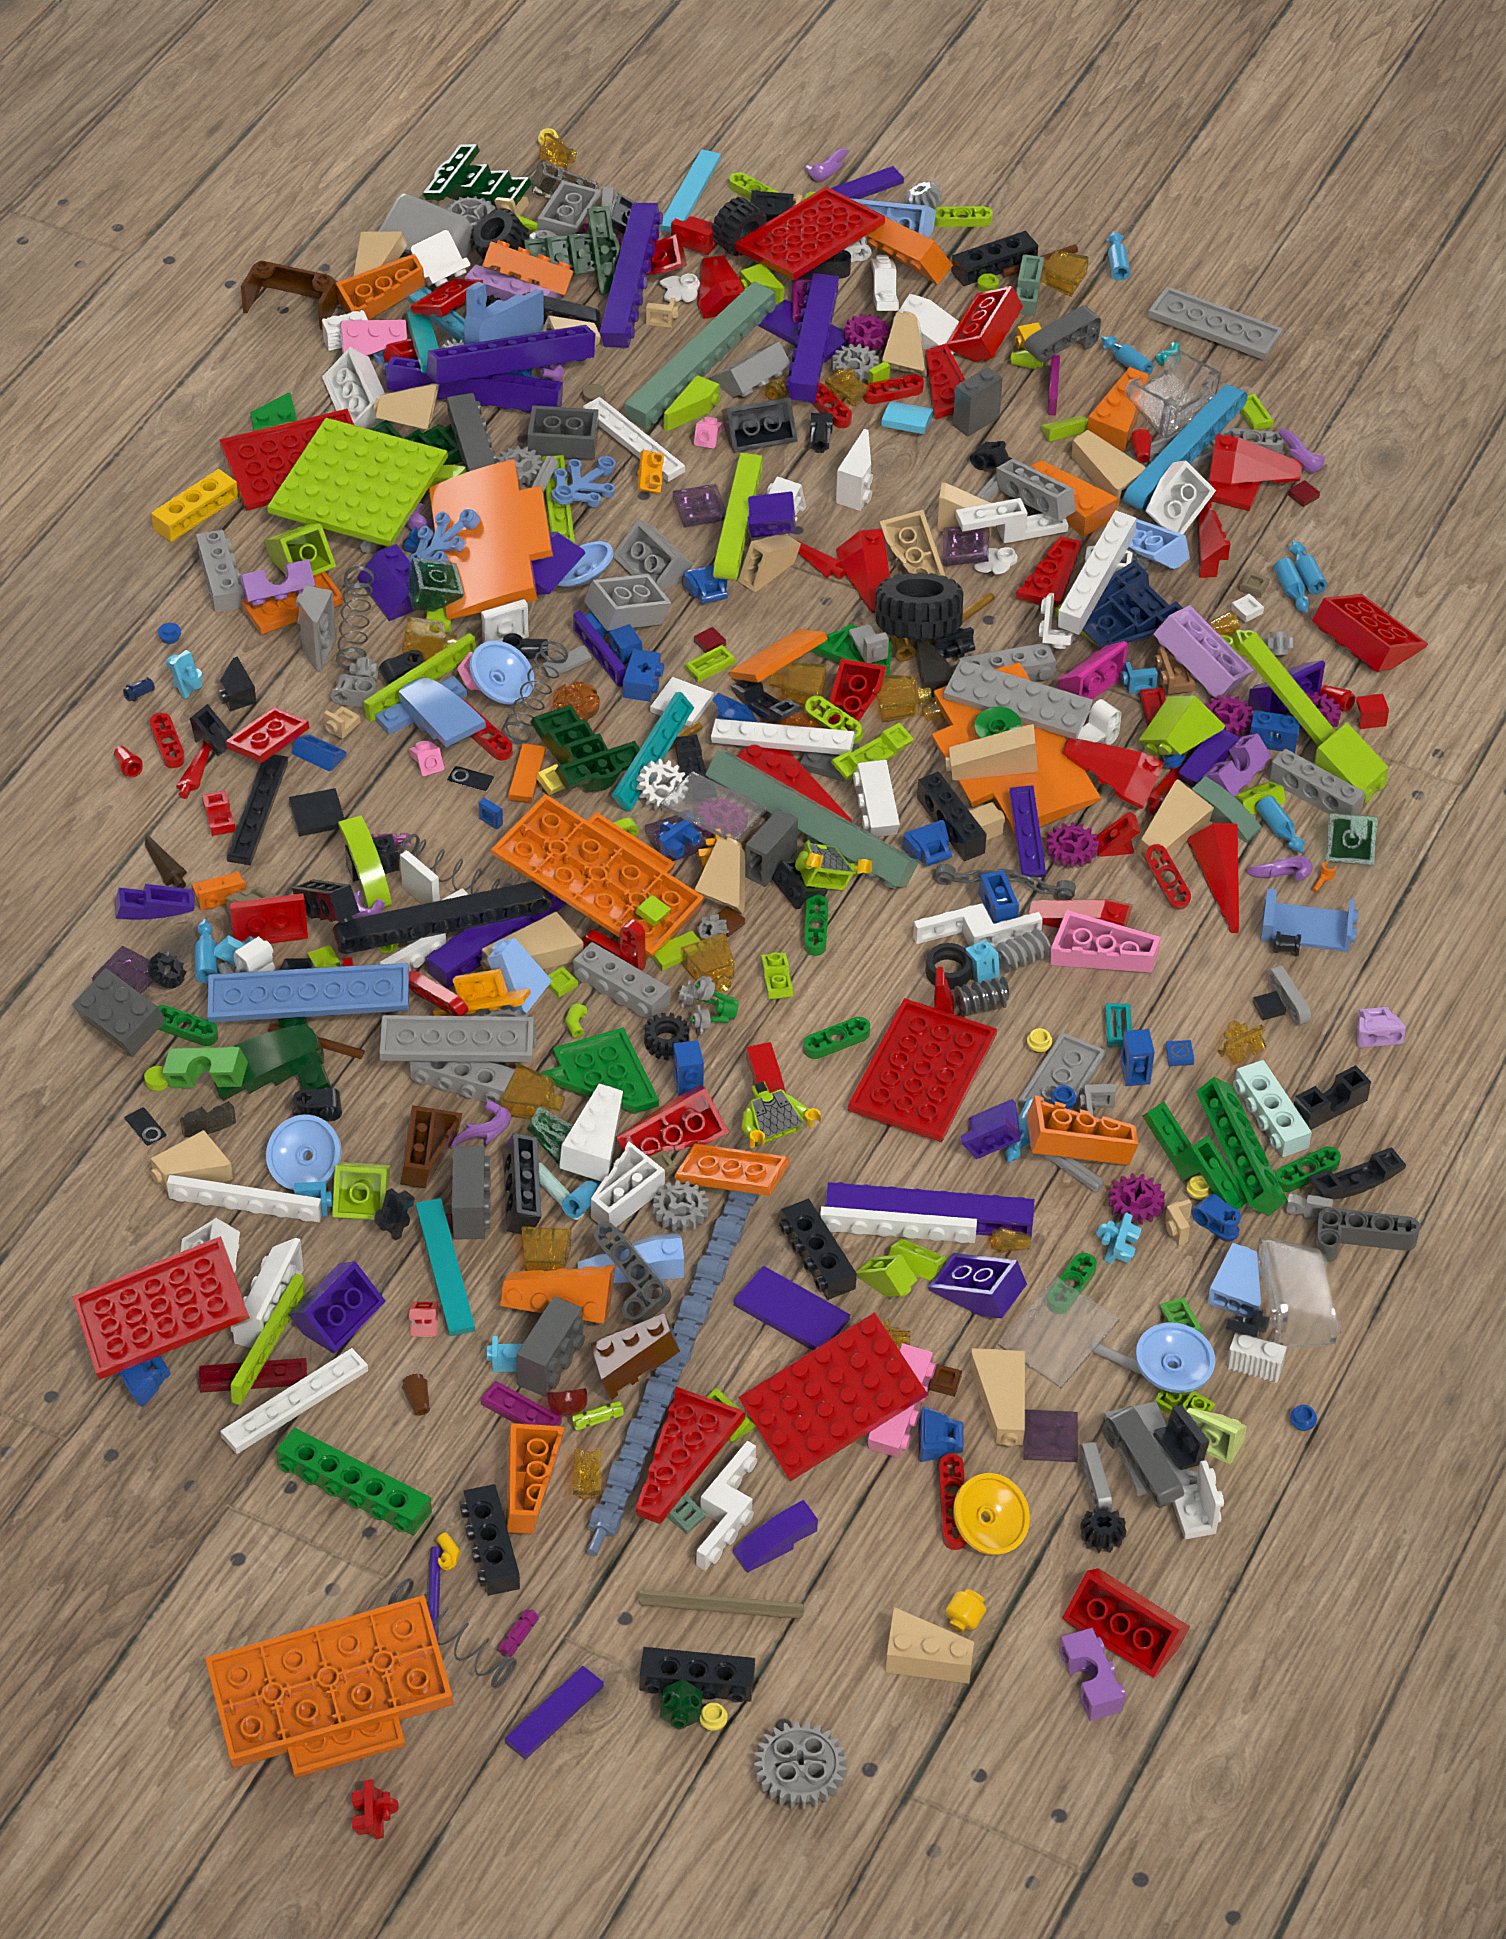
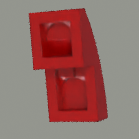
(218, 813)

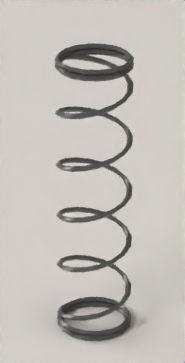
(356, 585)
(516, 740)
(416, 851)
(502, 1665)

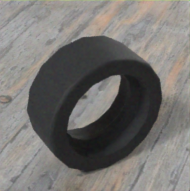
(949, 951)

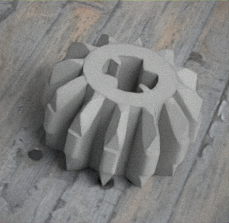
(924, 194)

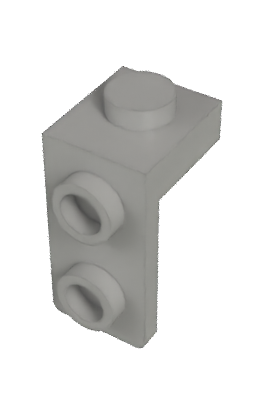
(870, 645)
(1097, 1096)

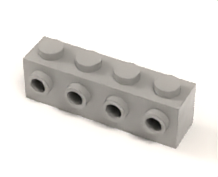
(219, 570)
(1035, 659)
(621, 981)

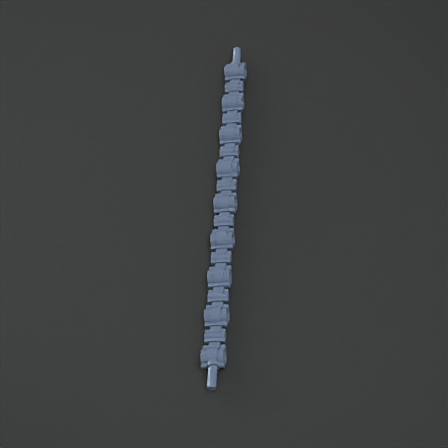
(660, 1391)

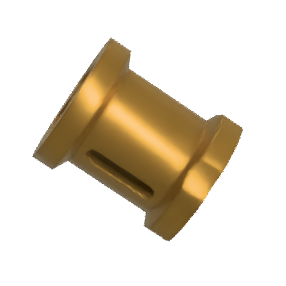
(904, 649)

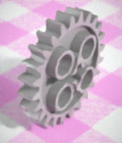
(798, 1743)

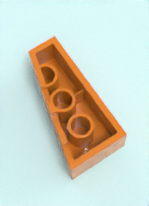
(528, 268)
(1115, 414)
(1092, 504)
(1079, 1134)
(584, 1287)
(530, 1464)

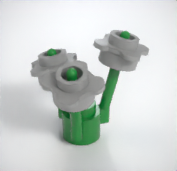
(703, 989)

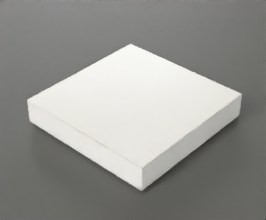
(505, 620)
(697, 696)
(419, 879)

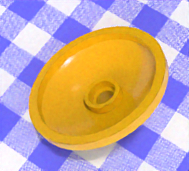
(1004, 1510)

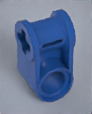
(1215, 1215)

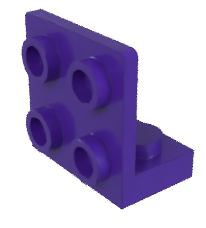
(771, 514)
(992, 1130)

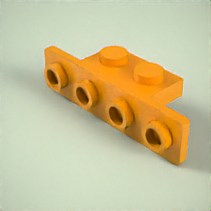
(485, 991)

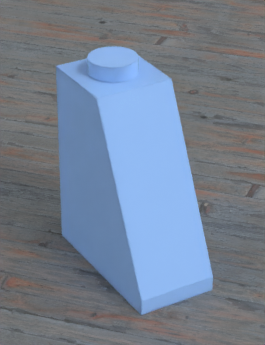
(518, 971)
(1237, 1283)

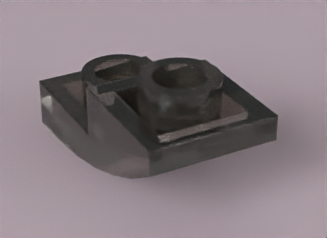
(213, 1121)

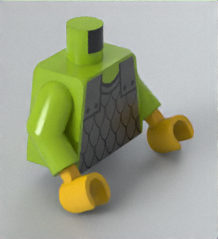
(826, 867)
(774, 1115)

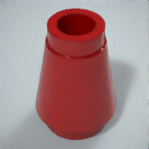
(1141, 444)
(1342, 697)
(128, 762)

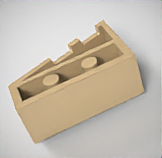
(927, 1650)

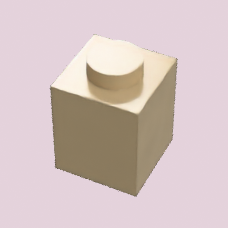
(990, 819)

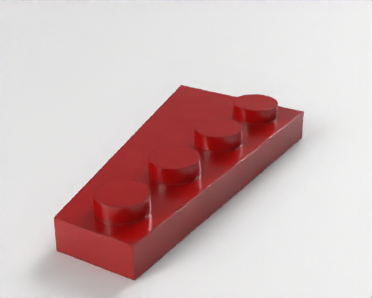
(943, 377)
(1052, 573)

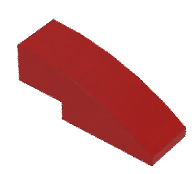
(764, 1066)

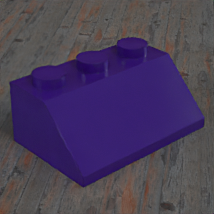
(552, 570)
(390, 582)
(1307, 676)
(337, 1306)

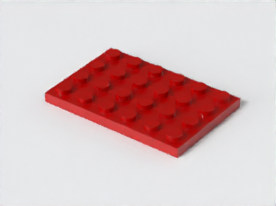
(809, 233)
(266, 456)
(922, 1070)
(160, 1307)
(833, 1396)

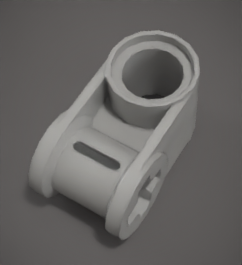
(354, 690)

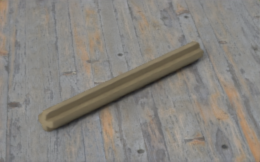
(721, 1604)

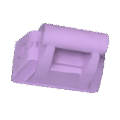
(1379, 1028)

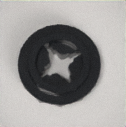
(157, 967)

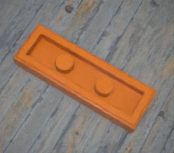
(527, 768)

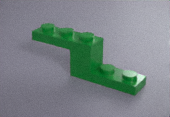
(1195, 1157)

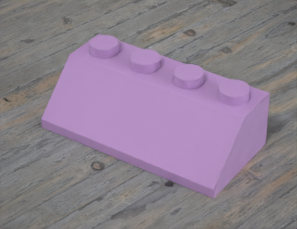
(504, 285)
(1202, 652)

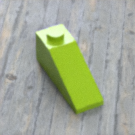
(692, 403)

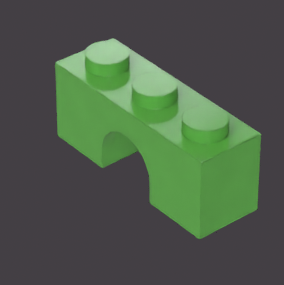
(186, 1064)

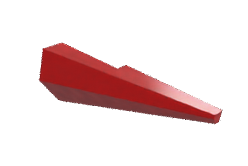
(1211, 542)
(1218, 856)

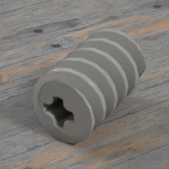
(1023, 948)

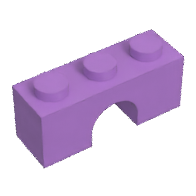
(257, 587)
(1248, 756)
(1085, 1653)

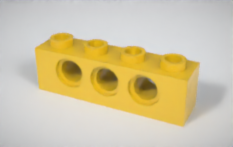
(194, 505)

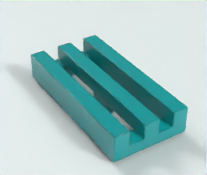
(1117, 1007)

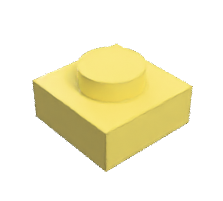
(550, 780)

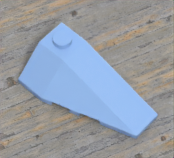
(915, 217)
(1160, 545)
(661, 1252)

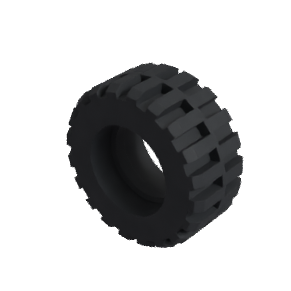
(919, 606)

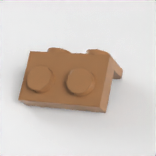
(1172, 673)

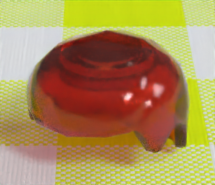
(568, 1402)

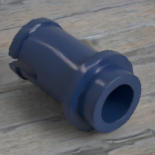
(138, 689)

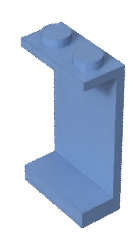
(1317, 926)

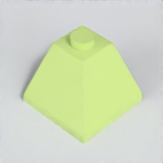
(1224, 1433)

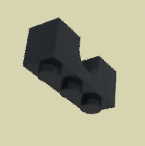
(1346, 1093)

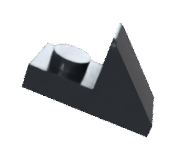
(208, 726)

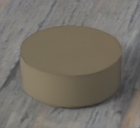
(592, 392)

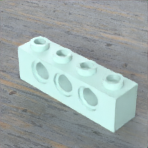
(1272, 1108)

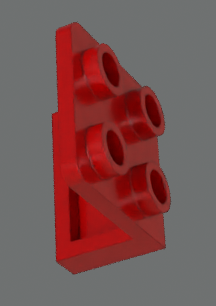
(694, 234)

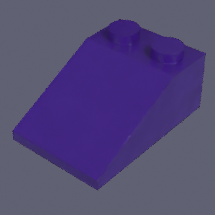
(980, 1283)

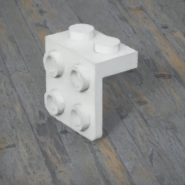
(439, 258)
(1057, 638)
(1200, 1506)

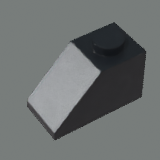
(236, 687)

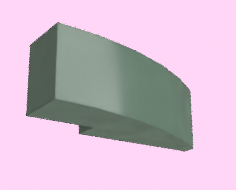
(1029, 283)
(1227, 808)

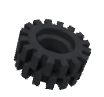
(662, 1025)

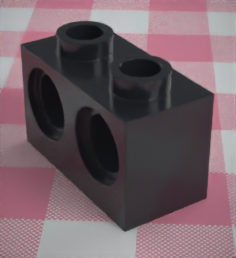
(386, 851)

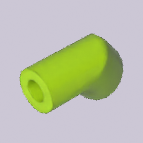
(572, 1019)

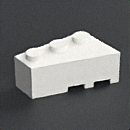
(627, 1187)

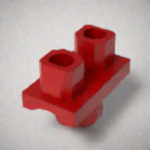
(377, 1808)

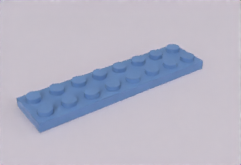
(308, 992)

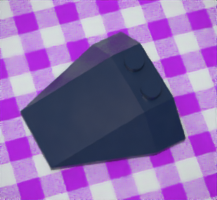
(1127, 609)

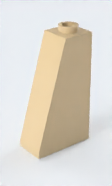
(1105, 464)
(995, 755)
(1176, 820)
(547, 942)
(1001, 1387)

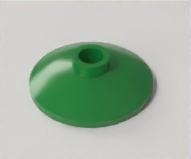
(996, 719)

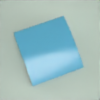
(907, 417)

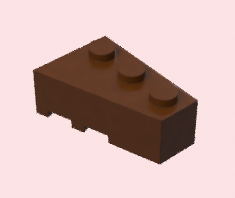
(427, 1142)
(634, 1351)

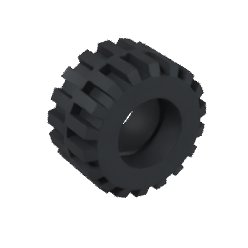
(736, 221)
(496, 226)

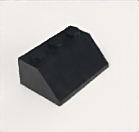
(759, 424)

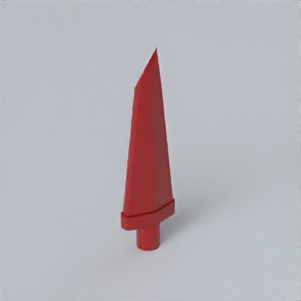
(822, 562)
(193, 775)
(1160, 792)

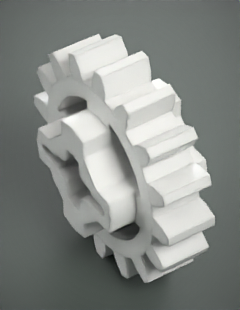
(660, 775)

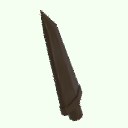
(168, 868)

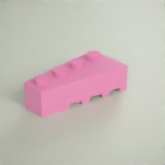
(1103, 945)
(894, 1434)

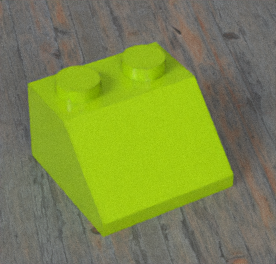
(359, 1189)

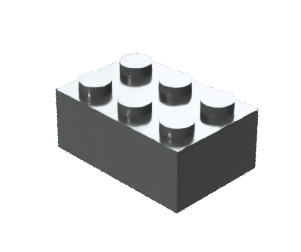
(563, 431)
(119, 1012)
(470, 1192)
(550, 1346)

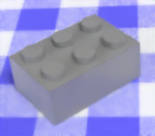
(627, 601)

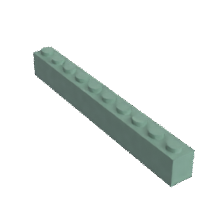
(700, 354)
(813, 818)

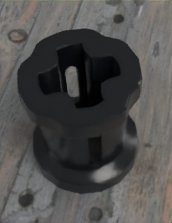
(1287, 943)

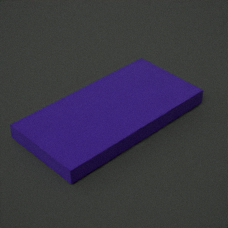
(781, 324)
(791, 1309)

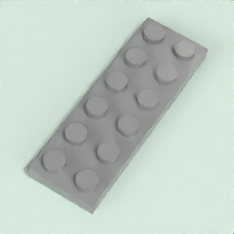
(1215, 323)
(1033, 702)
(457, 1038)

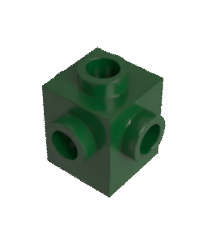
(681, 1704)

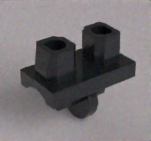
(955, 644)
(394, 1213)

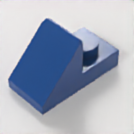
(732, 709)

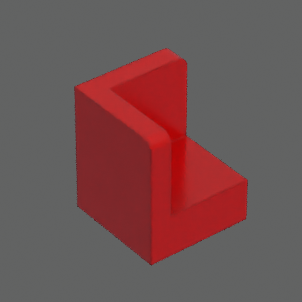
(1373, 711)

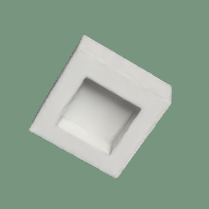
(1247, 608)

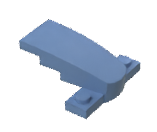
(502, 318)
(435, 709)

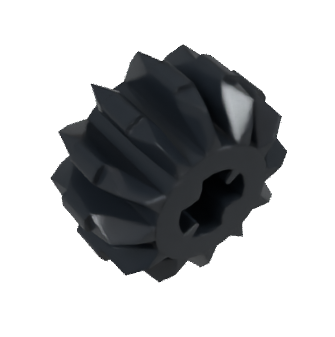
(1103, 1529)

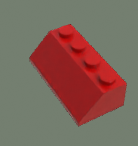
(985, 324)
(1126, 1621)

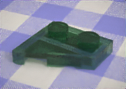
(550, 1132)

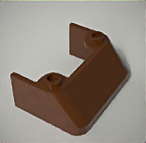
(293, 281)

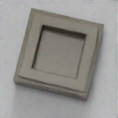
(1254, 584)
(665, 1162)

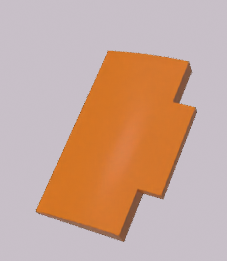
(501, 548)
(1058, 785)
(597, 869)
(330, 1688)

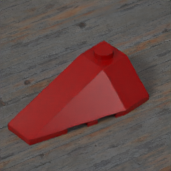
(717, 286)
(1124, 769)

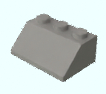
(567, 208)
(753, 370)
(651, 553)
(316, 624)

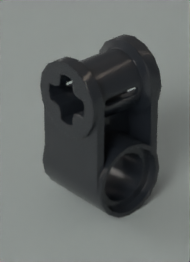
(989, 455)
(396, 667)
(318, 1102)

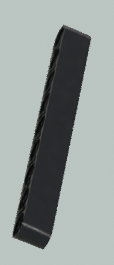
(441, 917)

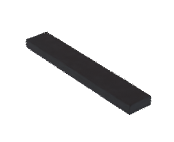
(257, 810)

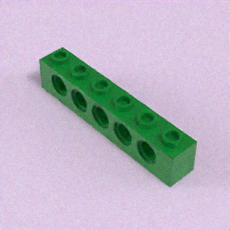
(1241, 1146)
(366, 1479)

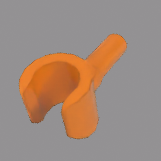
(1325, 875)

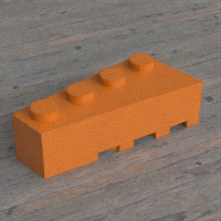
(910, 249)
(381, 287)

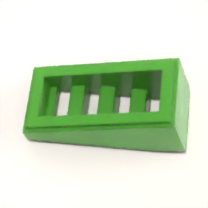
(1185, 1317)

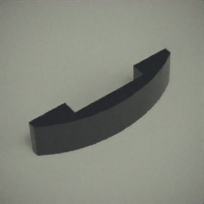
(762, 703)
(690, 755)
(1359, 1178)

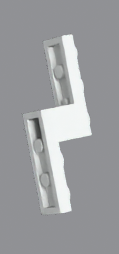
(884, 284)
(1010, 520)
(974, 925)
(419, 949)
(726, 1506)

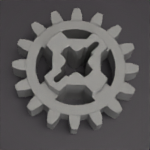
(856, 359)
(527, 463)
(680, 1206)

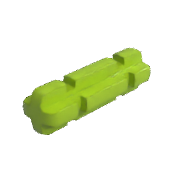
(597, 1415)

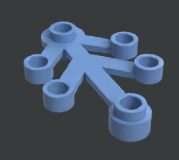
(567, 494)
(440, 541)

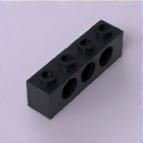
(992, 257)
(944, 804)
(328, 900)
(521, 1183)
(817, 1249)
(486, 1503)
(710, 1666)

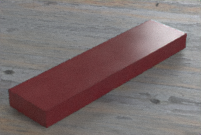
(273, 1374)

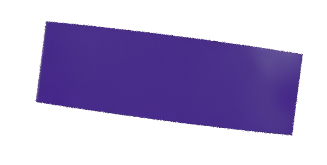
(1206, 755)
(153, 902)
(776, 1536)

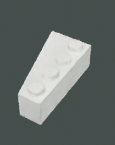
(592, 1138)

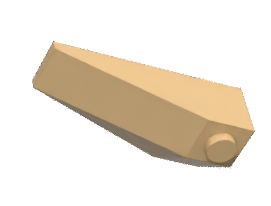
(912, 543)

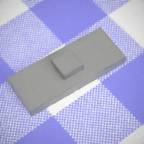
(575, 658)

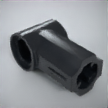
(820, 429)
(527, 647)

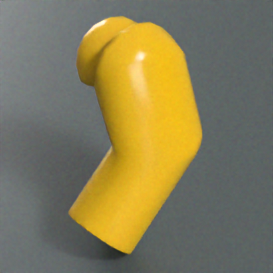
(451, 1552)

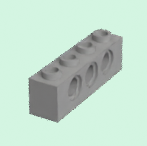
(1036, 489)
(1316, 785)
(471, 1079)

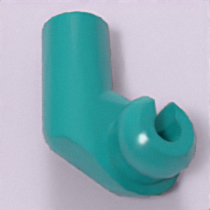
(1173, 348)

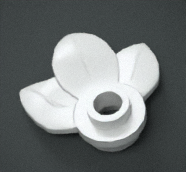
(681, 287)
(999, 561)

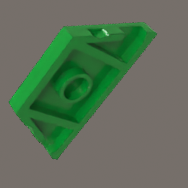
(274, 413)
(841, 646)

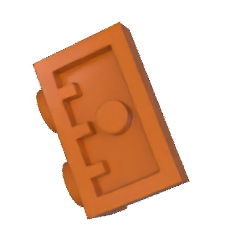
(214, 891)

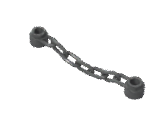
(1064, 889)

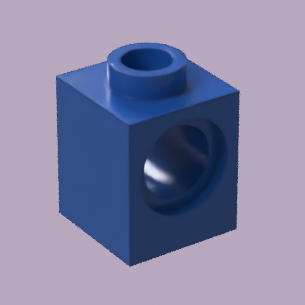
(623, 641)

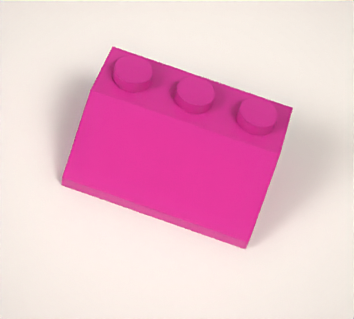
(1096, 672)

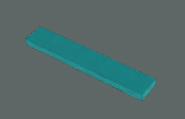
(422, 336)
(654, 748)
(445, 1267)

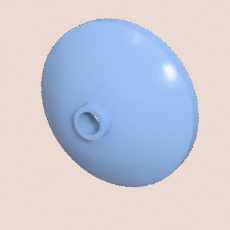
(590, 566)
(501, 671)
(291, 1144)
(1177, 1347)

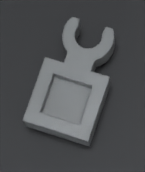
(1309, 1207)

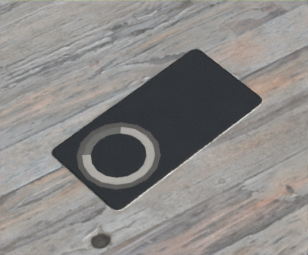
(470, 778)
(145, 1126)

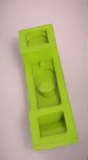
(882, 748)
(366, 861)

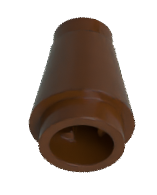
(416, 1392)

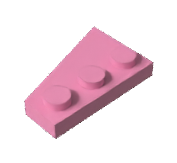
(371, 335)

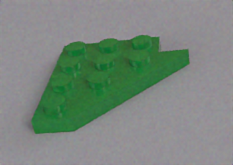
(605, 1061)

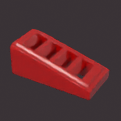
(401, 349)
(943, 996)

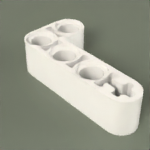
(1102, 725)

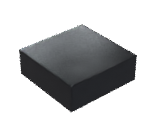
(1269, 1005)

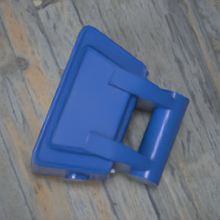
(703, 585)
(928, 843)
(145, 1382)
(934, 1433)

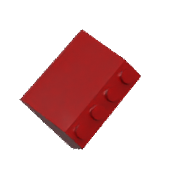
(1367, 631)

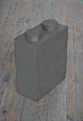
(977, 401)
(769, 846)

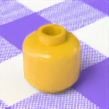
(965, 1610)

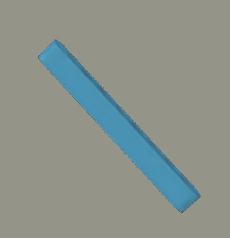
(1187, 443)

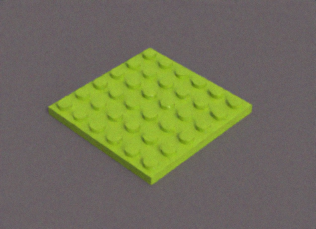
(358, 482)

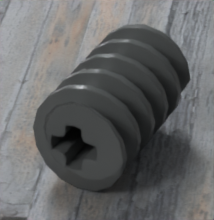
(982, 995)

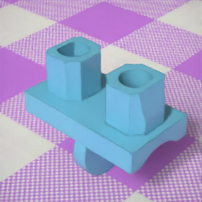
(185, 674)
(1116, 1236)

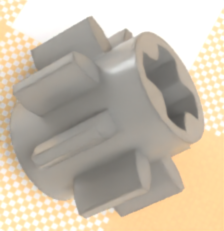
(1279, 642)
(364, 668)
(712, 927)

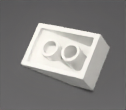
(934, 321)
(855, 475)
(1179, 497)

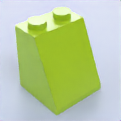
(301, 544)
(1180, 726)
(1353, 761)

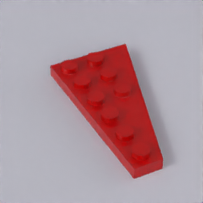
(786, 769)
(686, 1446)

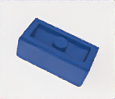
(318, 752)

